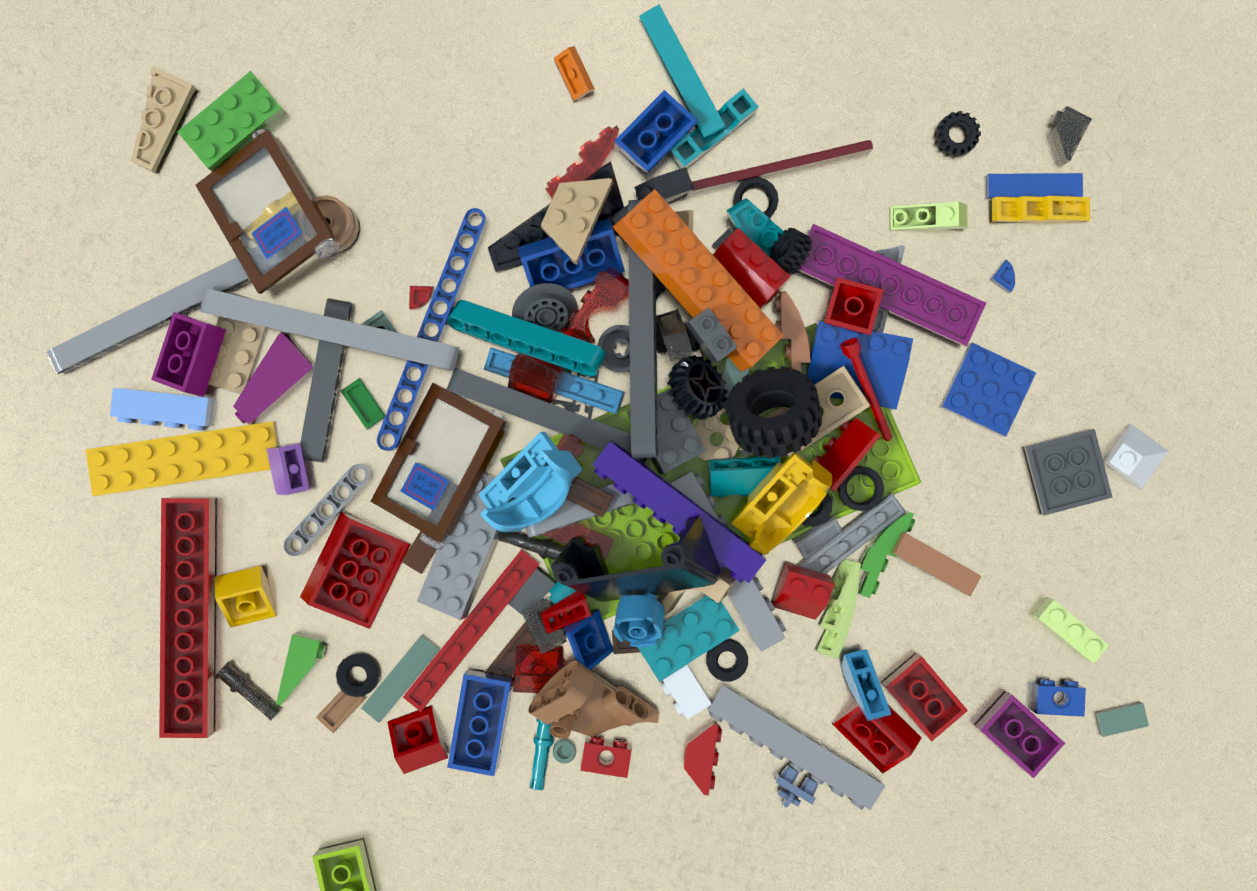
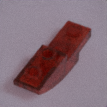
(592, 156)

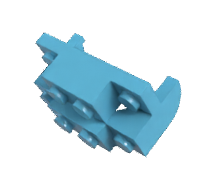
(538, 481)

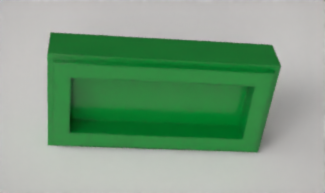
(363, 403)

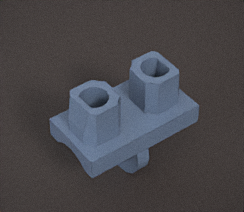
(805, 791)

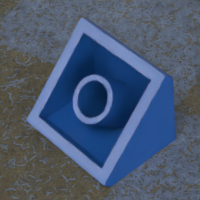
(589, 640)

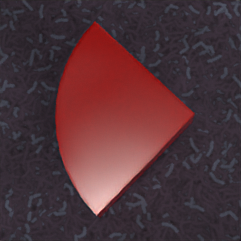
(419, 296)

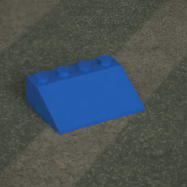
(882, 355)

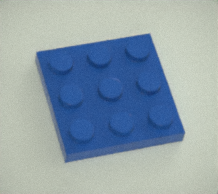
(988, 389)

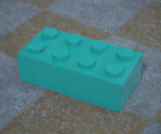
(689, 635)

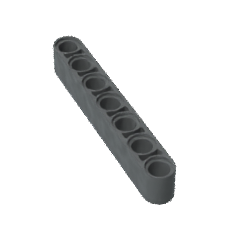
(324, 388)

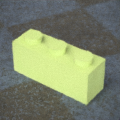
(1070, 630)

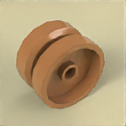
(342, 218)

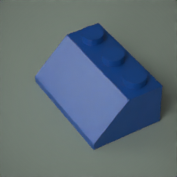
(655, 131)

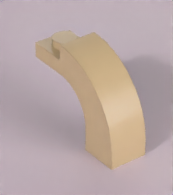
(716, 592)

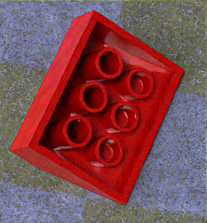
(354, 570)

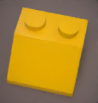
(244, 596)

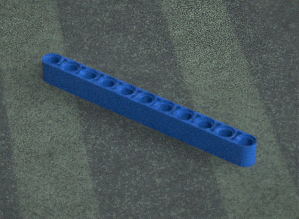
(432, 317)

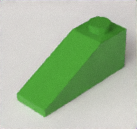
(301, 658)

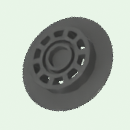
(546, 313)

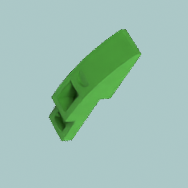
(875, 559)

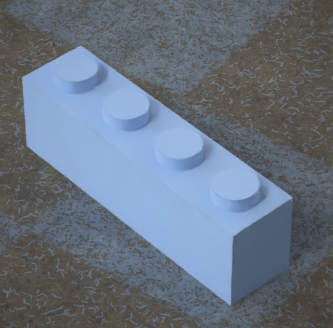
(161, 407)

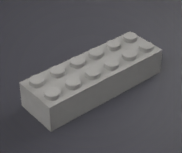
(462, 560)

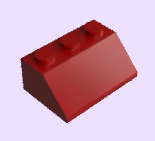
(751, 268)
(846, 450)
(881, 740)

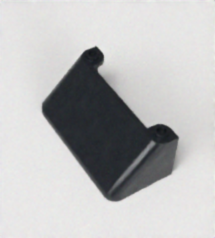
(686, 566)

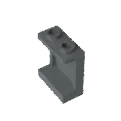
(710, 335)

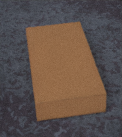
(339, 710)

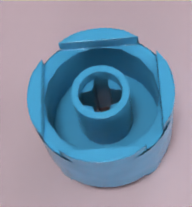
(639, 620)

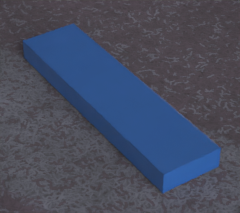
(1035, 184)

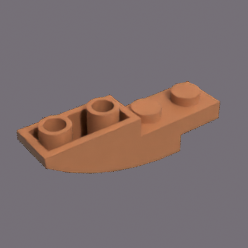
(793, 329)

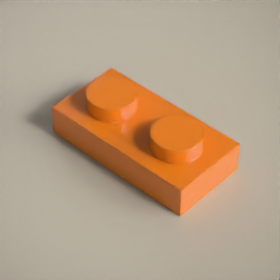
(574, 73)

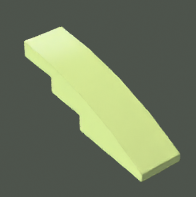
(840, 609)

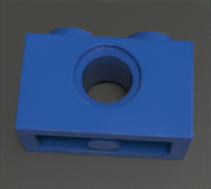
(1071, 705)

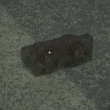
(535, 624)

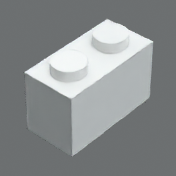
(686, 691)

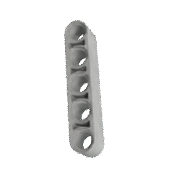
(572, 513)
(317, 515)

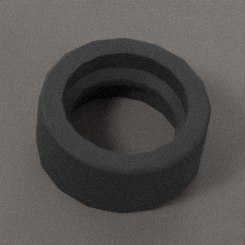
(762, 183)
(876, 497)

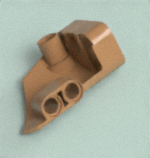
(587, 704)

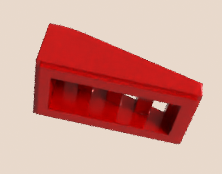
(578, 610)

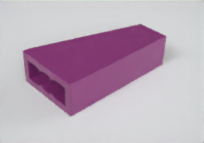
(274, 378)

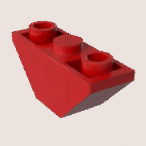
(701, 756)

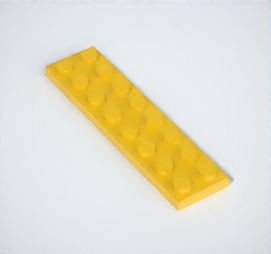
(180, 458)

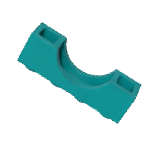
(732, 113)

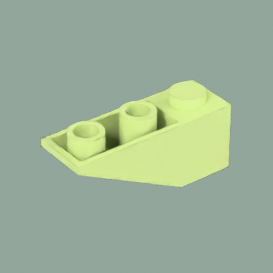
(929, 216)

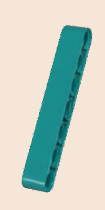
(526, 338)

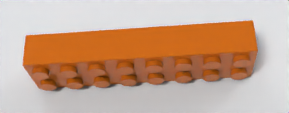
(696, 277)

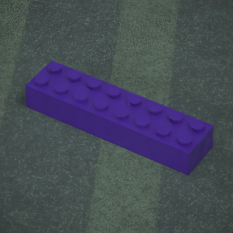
(675, 508)

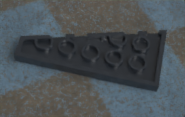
(505, 251)

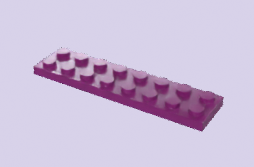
(905, 289)

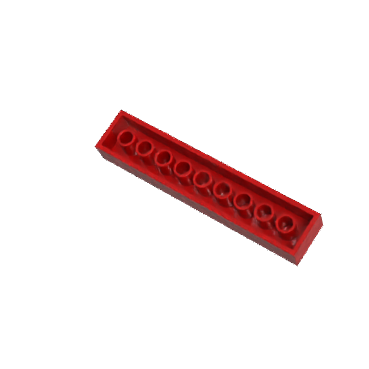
(187, 617)

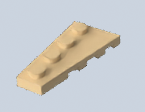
(163, 111)

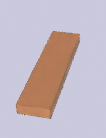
(936, 564)

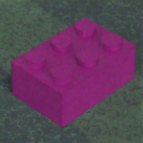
(188, 354)
(1020, 734)

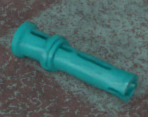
(543, 743)

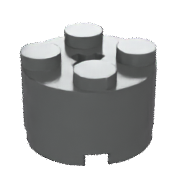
(608, 342)

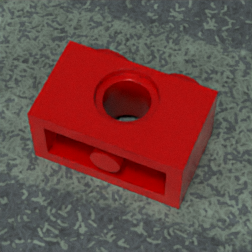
(616, 767)

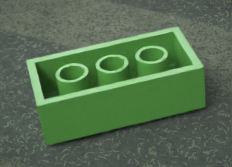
(231, 121)

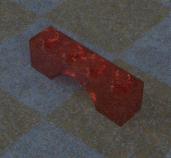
(609, 291)

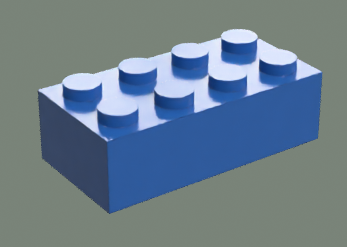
(549, 264)
(480, 722)

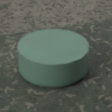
(564, 751)

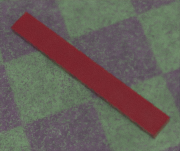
(782, 166)

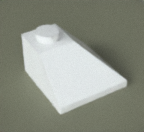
(1135, 456)

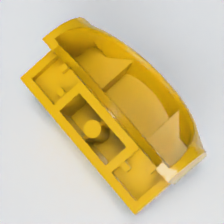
(782, 502)

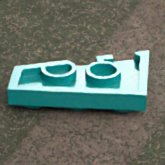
(755, 225)

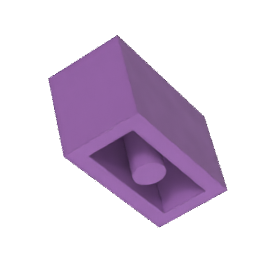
(288, 469)

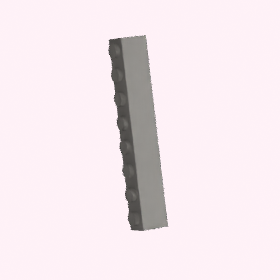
(745, 596)
(795, 746)

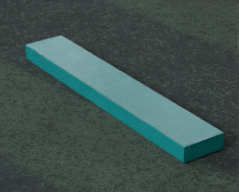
(682, 71)

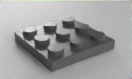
(1068, 472)

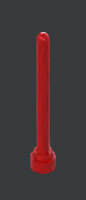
(851, 349)

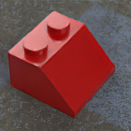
(803, 591)
(417, 740)

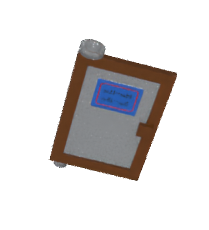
(266, 211)
(439, 464)

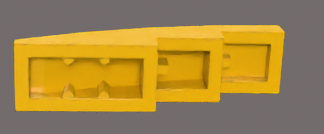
(1040, 209)

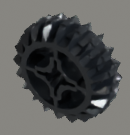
(697, 387)

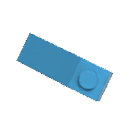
(865, 684)

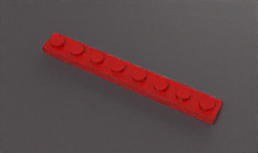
(471, 630)

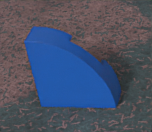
(1005, 276)

